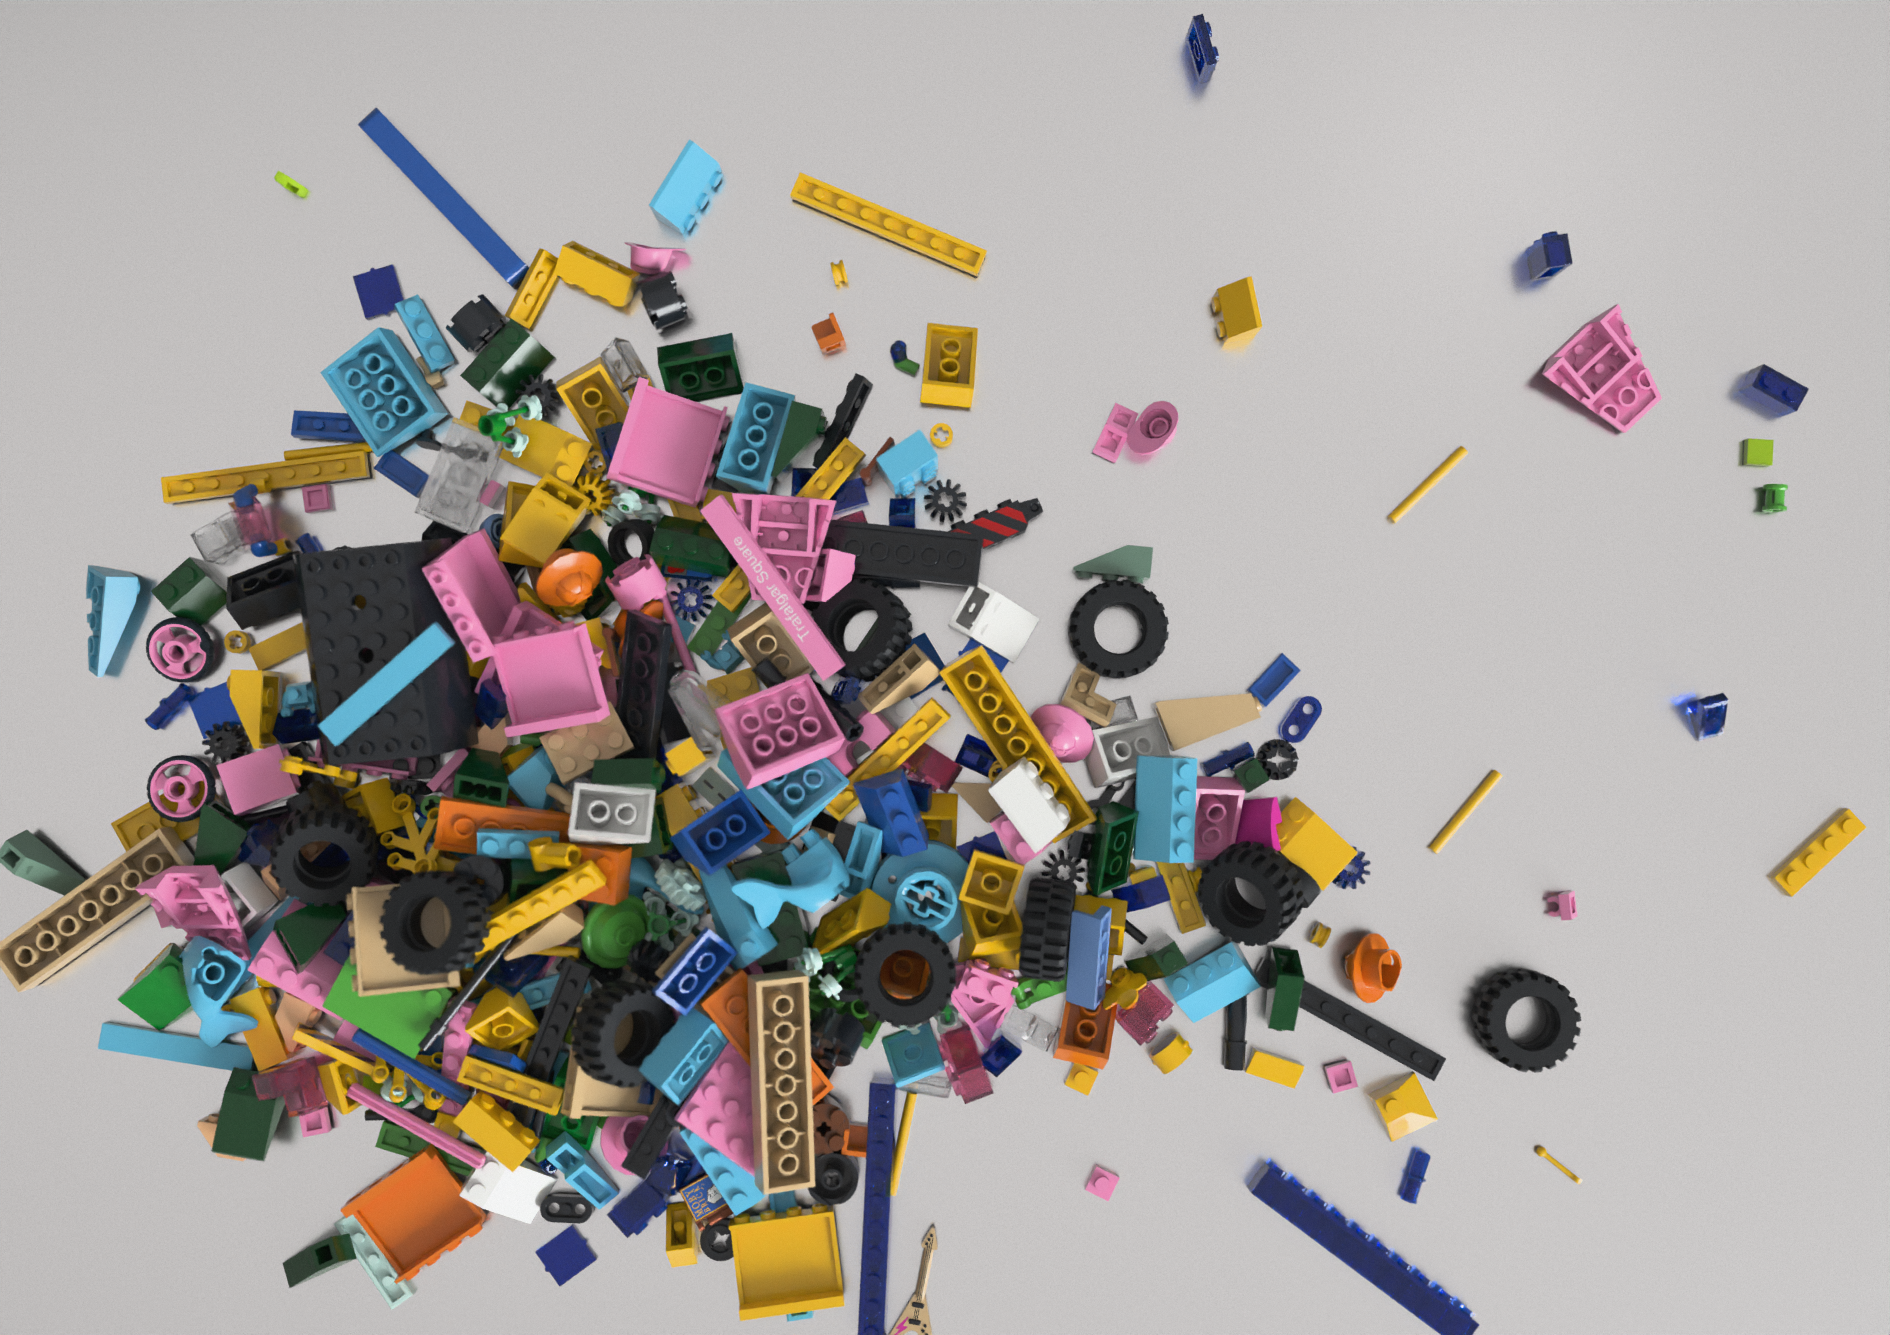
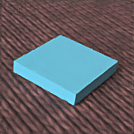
(913, 1055)

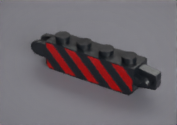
(1001, 524)

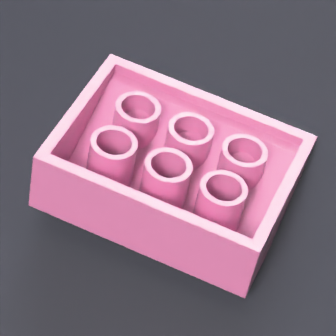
(778, 730)
(311, 984)

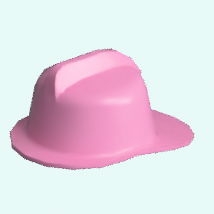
(649, 259)
(1153, 428)

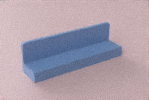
(1088, 957)

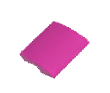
(1259, 822)

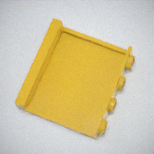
(786, 1261)

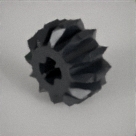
(544, 390)
(940, 508)
(225, 732)
(1072, 872)
(646, 958)

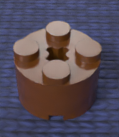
(830, 1134)

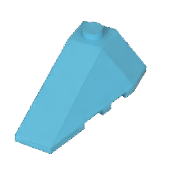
(113, 600)
(735, 919)

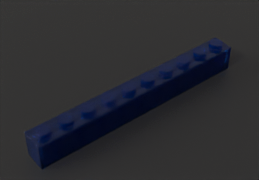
(878, 1207)
(1361, 1254)

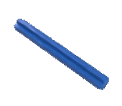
(411, 1067)

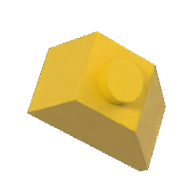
(681, 1236)

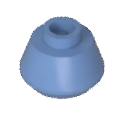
(493, 528)

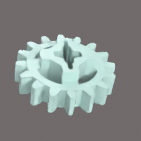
(680, 886)

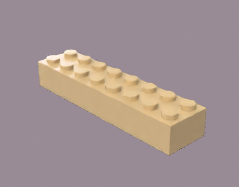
(89, 911)
(781, 1081)

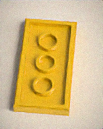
(144, 820)

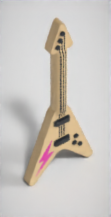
(916, 1314)

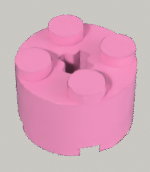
(637, 583)

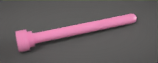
(677, 634)

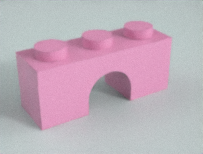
(875, 733)

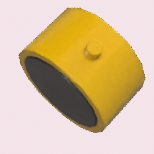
(1170, 1053)

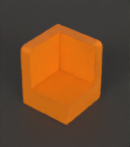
(828, 334)
(855, 1140)

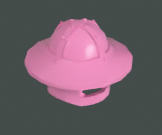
(1064, 732)
(618, 1138)

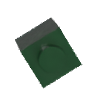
(1250, 774)

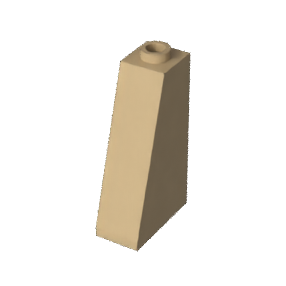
(1200, 718)

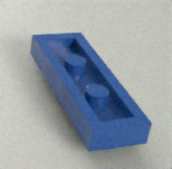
(325, 426)

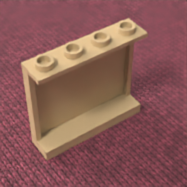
(375, 967)
(598, 1098)

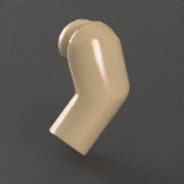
(561, 795)

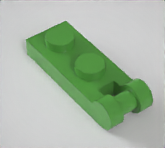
(1039, 990)

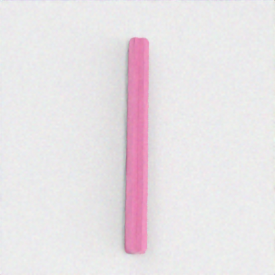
(416, 1125)

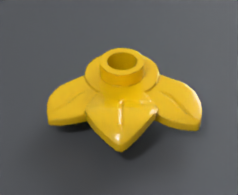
(1124, 989)

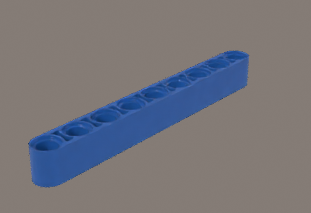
(444, 197)

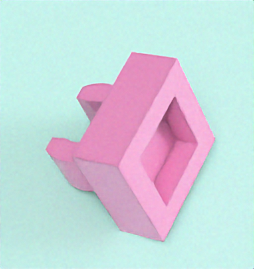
(1567, 905)

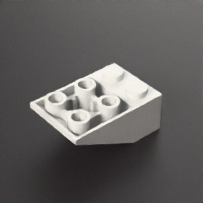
(993, 621)

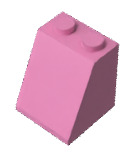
(257, 781)
(1013, 839)

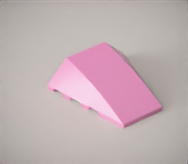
(1605, 371)
(788, 532)
(198, 905)

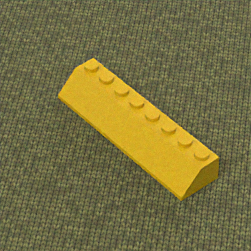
(1011, 730)

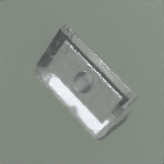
(623, 364)
(1123, 713)
(929, 1086)

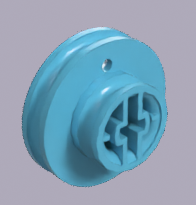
(916, 875)

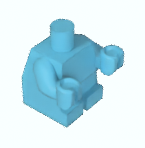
(726, 659)
(297, 696)

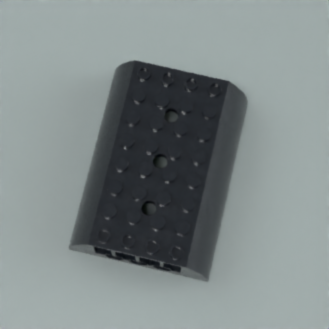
(430, 712)

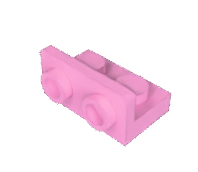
(444, 779)
(987, 982)

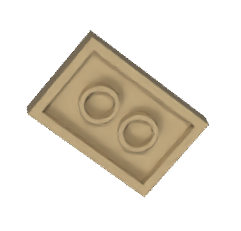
(576, 747)

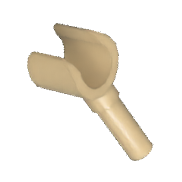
(434, 379)

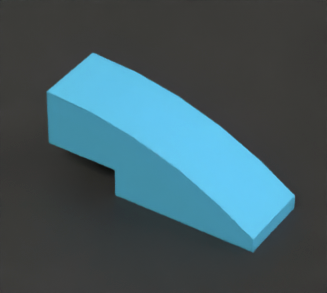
(862, 859)
(581, 1170)

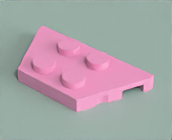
(980, 1014)

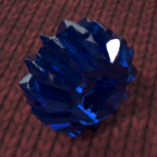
(682, 600)
(1356, 873)

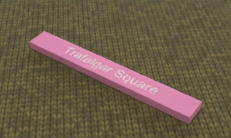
(772, 587)

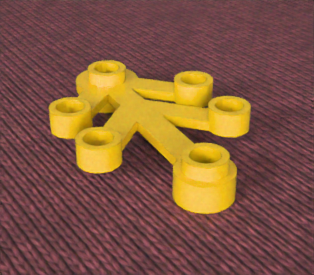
(342, 777)
(417, 840)
(398, 1080)

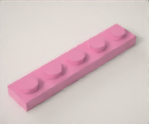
(456, 1047)

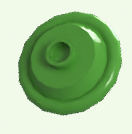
(613, 931)

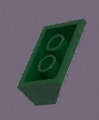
(505, 362)
(701, 368)
(690, 547)
(602, 598)
(1111, 847)

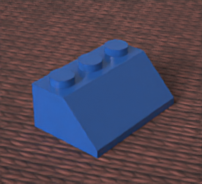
(892, 808)
(721, 834)
(695, 971)

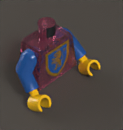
(252, 523)

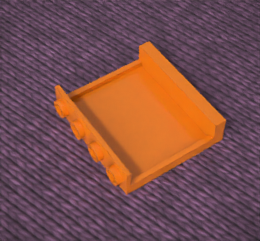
(416, 1212)

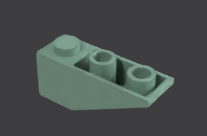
(1125, 562)
(35, 862)

